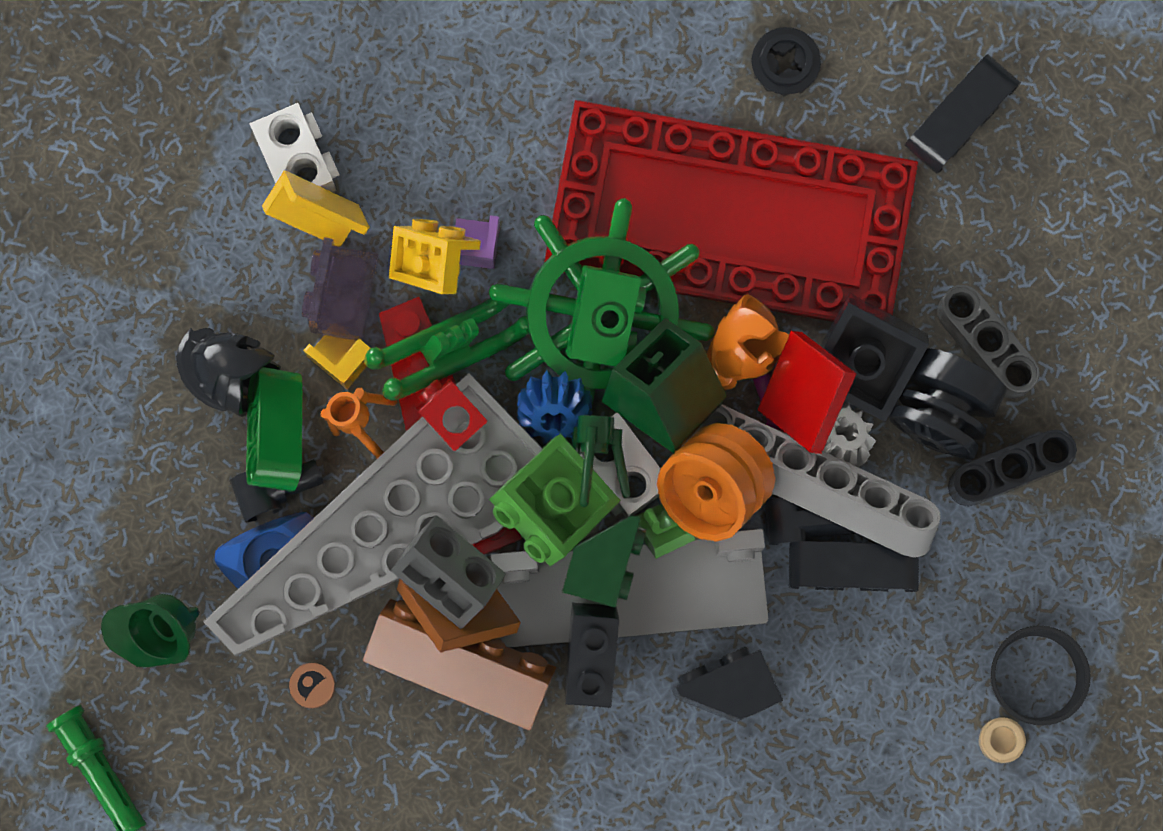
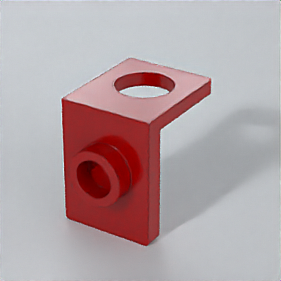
(437, 399)

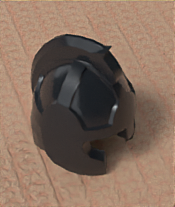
(220, 367)

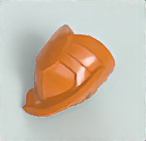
(746, 342)

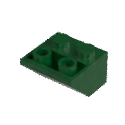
(665, 386)
(600, 563)

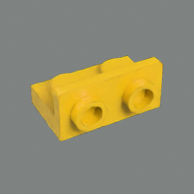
(429, 255)

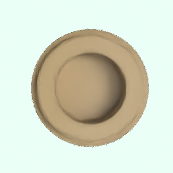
(1002, 740)

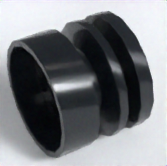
(944, 410)

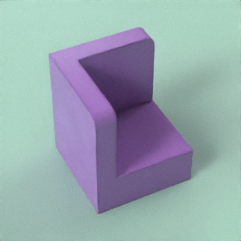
(488, 234)

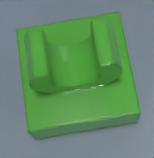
(662, 532)

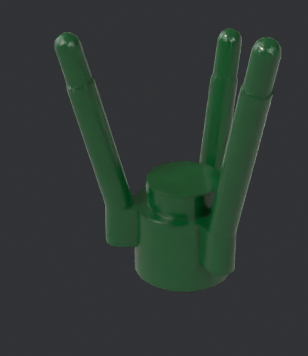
(593, 437)

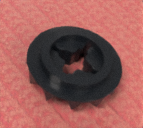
(780, 42)

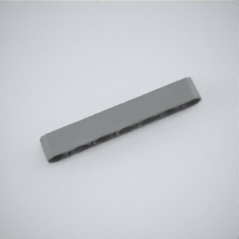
(842, 490)

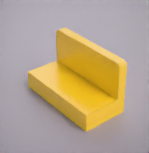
(314, 209)

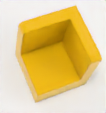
(339, 358)

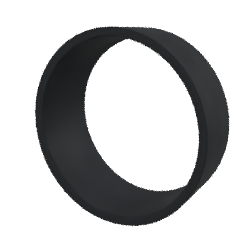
(1081, 667)

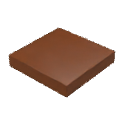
(490, 623)

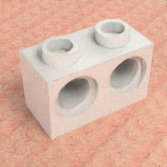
(298, 154)
(638, 464)

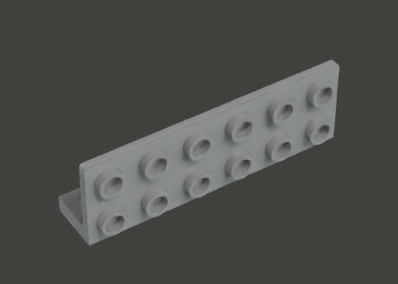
(681, 591)

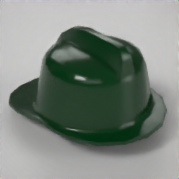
(151, 631)

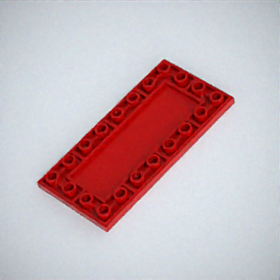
(765, 210)

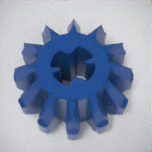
(552, 406)

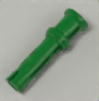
(86, 753)

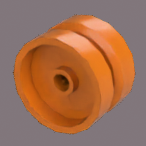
(716, 481)

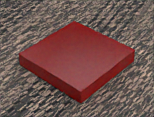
(806, 392)

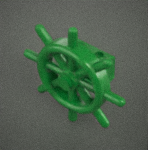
(605, 302)

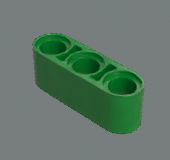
(274, 429)

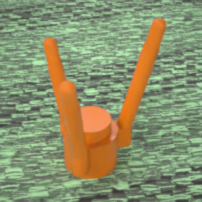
(351, 415)

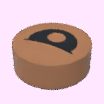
(312, 685)

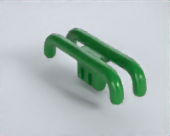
(445, 348)

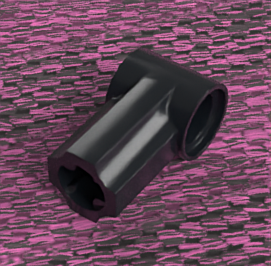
(793, 523)

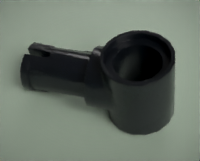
(258, 500)

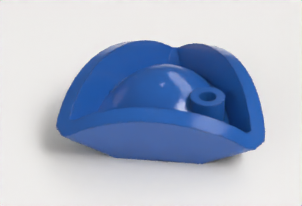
(252, 549)

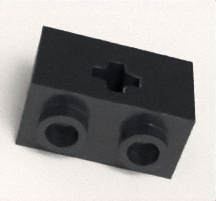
(591, 655)

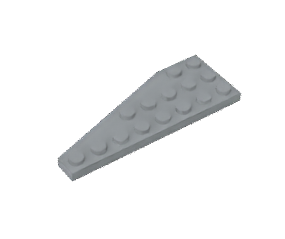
(374, 520)

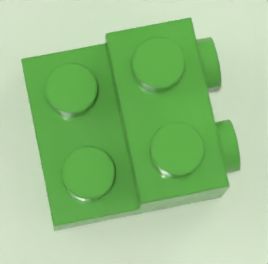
(545, 502)

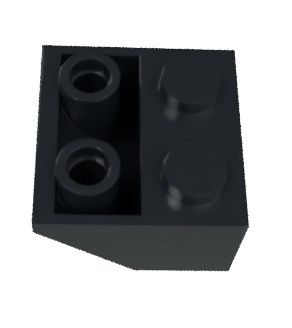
(732, 691)

